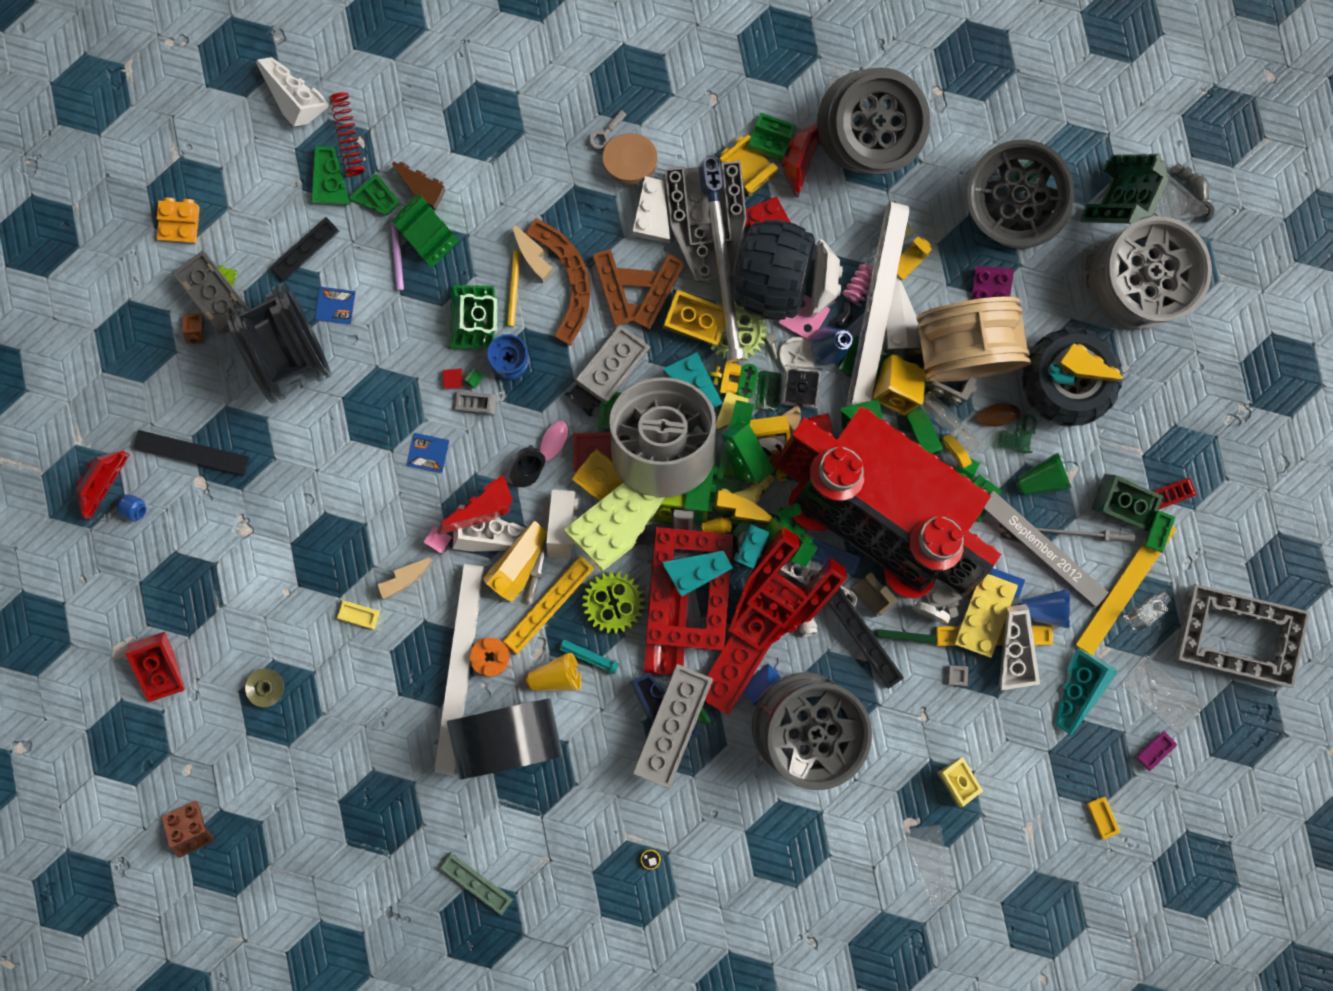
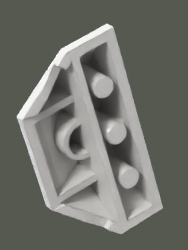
(825, 278)

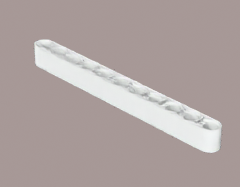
(878, 303)
(459, 663)

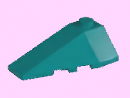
(1085, 684)

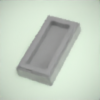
(682, 520)

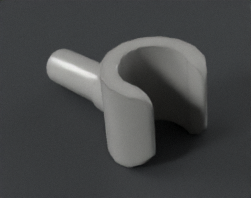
(771, 339)

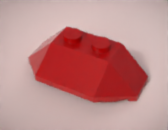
(800, 157)
(98, 480)

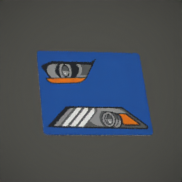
(335, 305)
(428, 453)

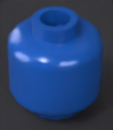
(131, 508)

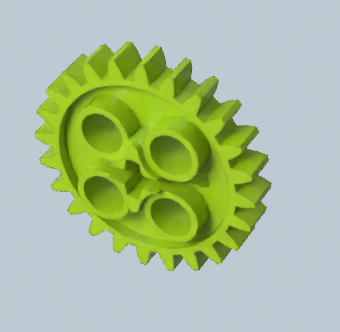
(597, 608)

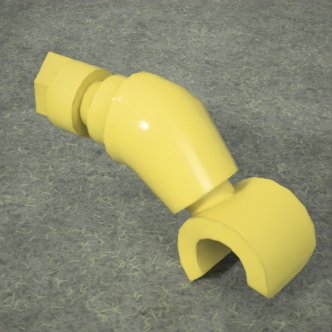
(753, 493)

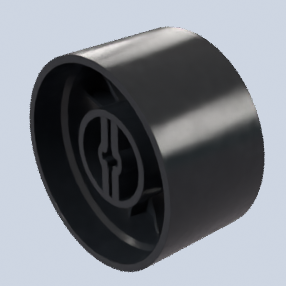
(504, 738)

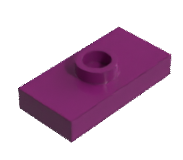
(1156, 750)

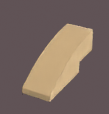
(533, 255)
(404, 578)

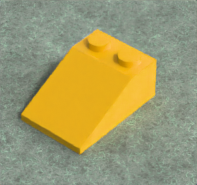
(695, 318)

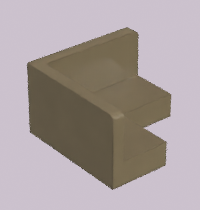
(874, 595)

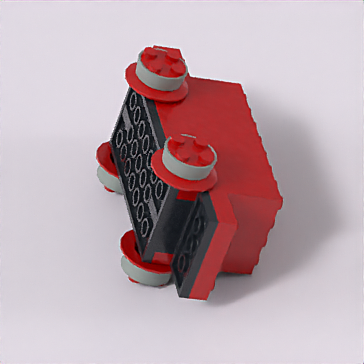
(889, 503)

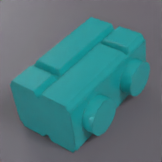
(751, 546)

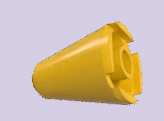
(556, 675)

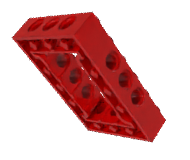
(660, 585)

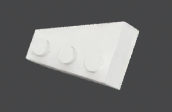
(651, 215)
(561, 516)

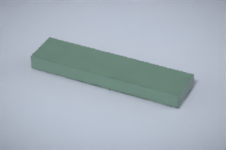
(476, 883)

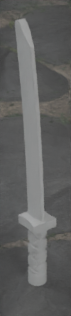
(1106, 535)
(536, 574)

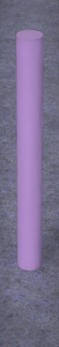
(397, 256)

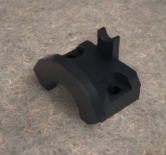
(583, 399)

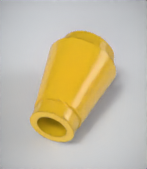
(717, 525)

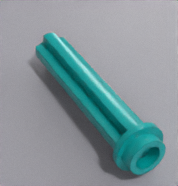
(589, 656)

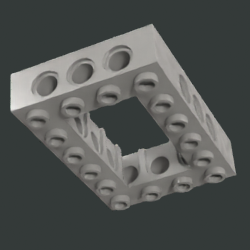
(1289, 644)

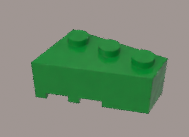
(699, 498)

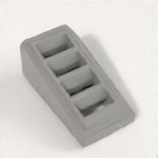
(491, 405)

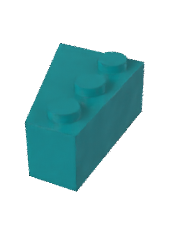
(693, 371)

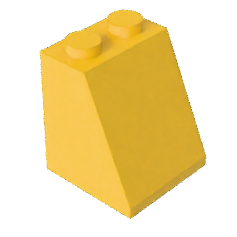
(900, 385)

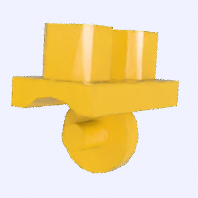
(726, 386)

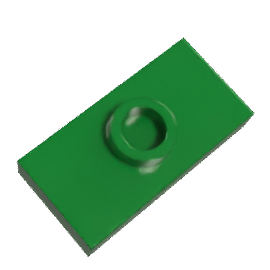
(1159, 531)

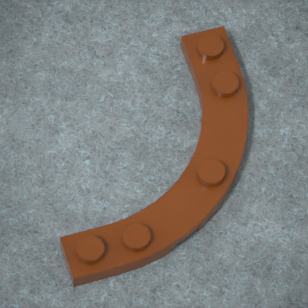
(577, 274)

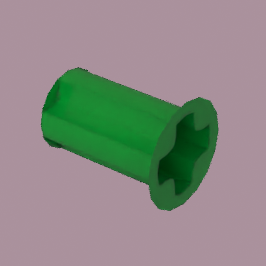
(790, 511)

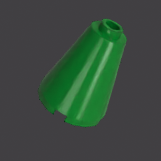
(1044, 477)

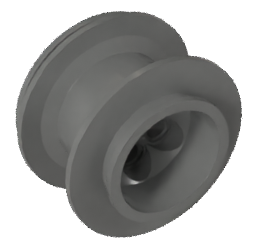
(904, 121)

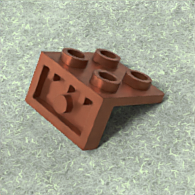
(186, 829)

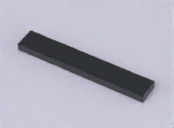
(191, 452)
(864, 638)

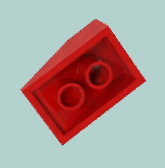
(155, 666)

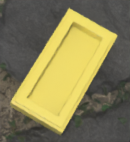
(358, 614)

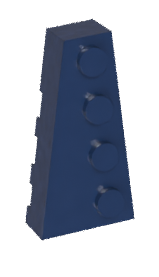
(650, 697)

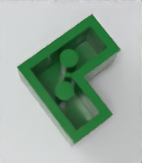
(806, 546)

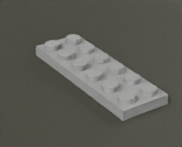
(672, 726)

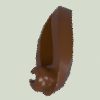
(998, 414)

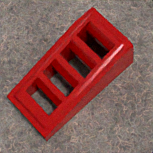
(1189, 487)

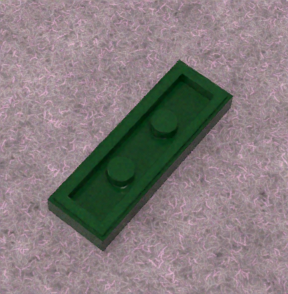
(905, 636)

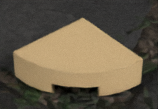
(793, 417)

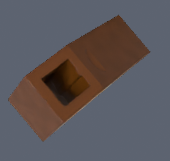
(417, 182)

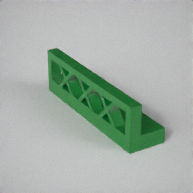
(741, 413)

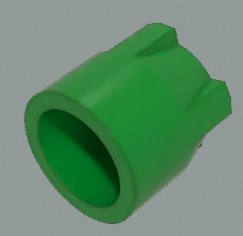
(473, 378)

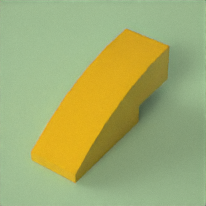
(741, 508)

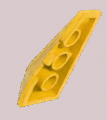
(515, 565)

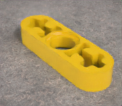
(956, 450)

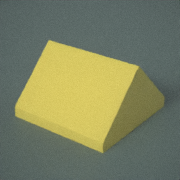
(960, 782)

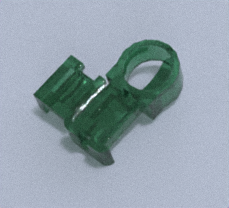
(1021, 440)

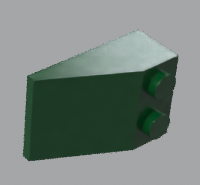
(1126, 502)

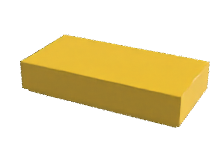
(1103, 818)

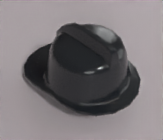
(527, 467)

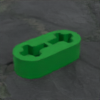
(742, 380)

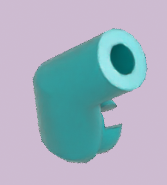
(1058, 376)

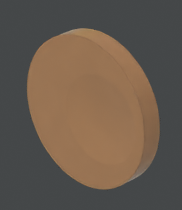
(629, 158)

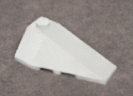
(901, 325)
(487, 536)

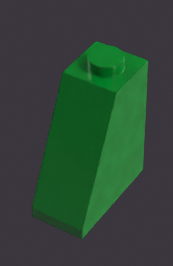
(923, 431)

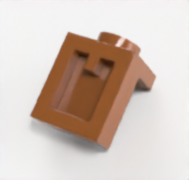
(193, 328)

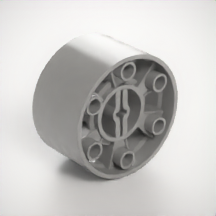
(666, 454)

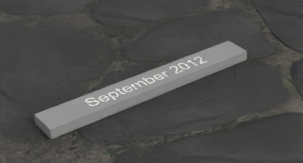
(1045, 549)

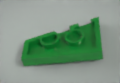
(328, 178)

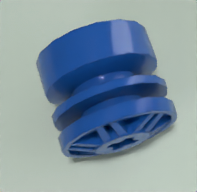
(505, 346)

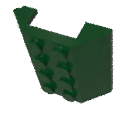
(1133, 191)

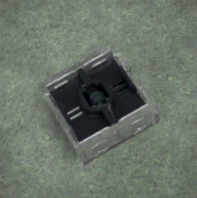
(807, 394)

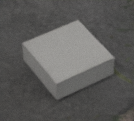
(957, 675)

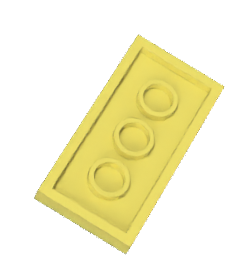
(985, 615)

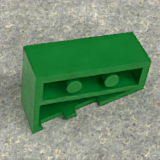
(746, 454)

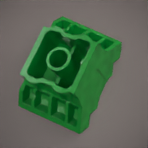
(425, 230)
(472, 316)

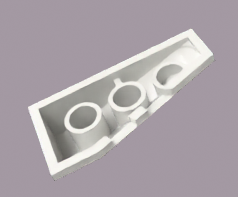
(294, 99)

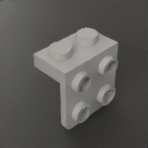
(953, 396)

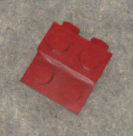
(767, 210)

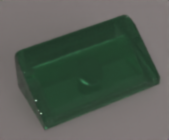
(768, 391)

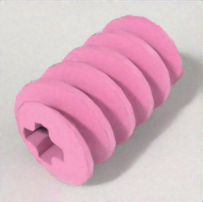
(859, 284)

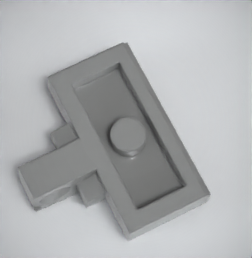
(945, 598)

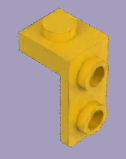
(913, 257)

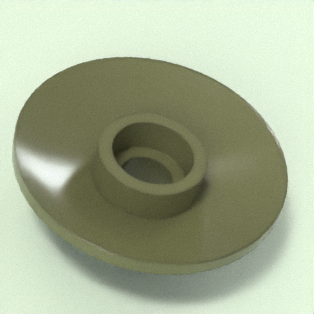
(255, 684)

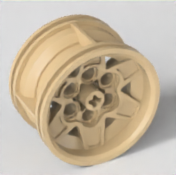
(973, 339)

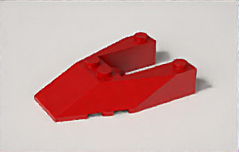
(773, 604)

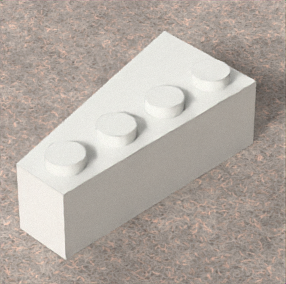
(1018, 652)

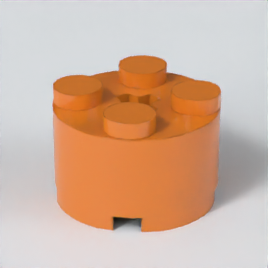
(490, 668)

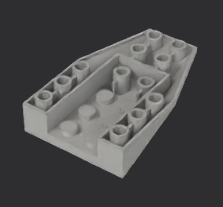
(692, 219)

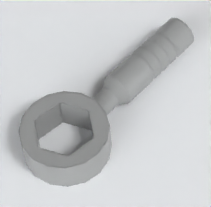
(613, 124)

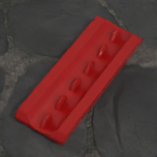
(664, 658)

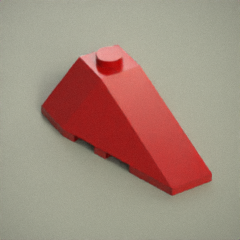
(487, 507)

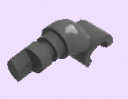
(1198, 185)

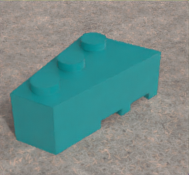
(696, 571)

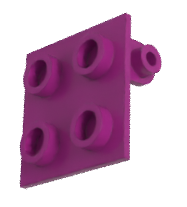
(992, 282)

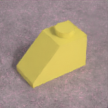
(727, 409)

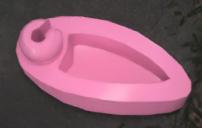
(554, 439)

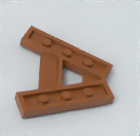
(615, 278)

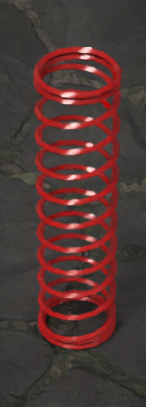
(348, 171)

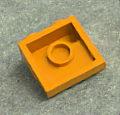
(177, 221)

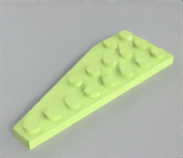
(613, 525)

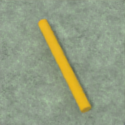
(513, 288)

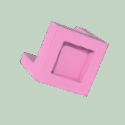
(437, 541)

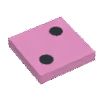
(803, 324)

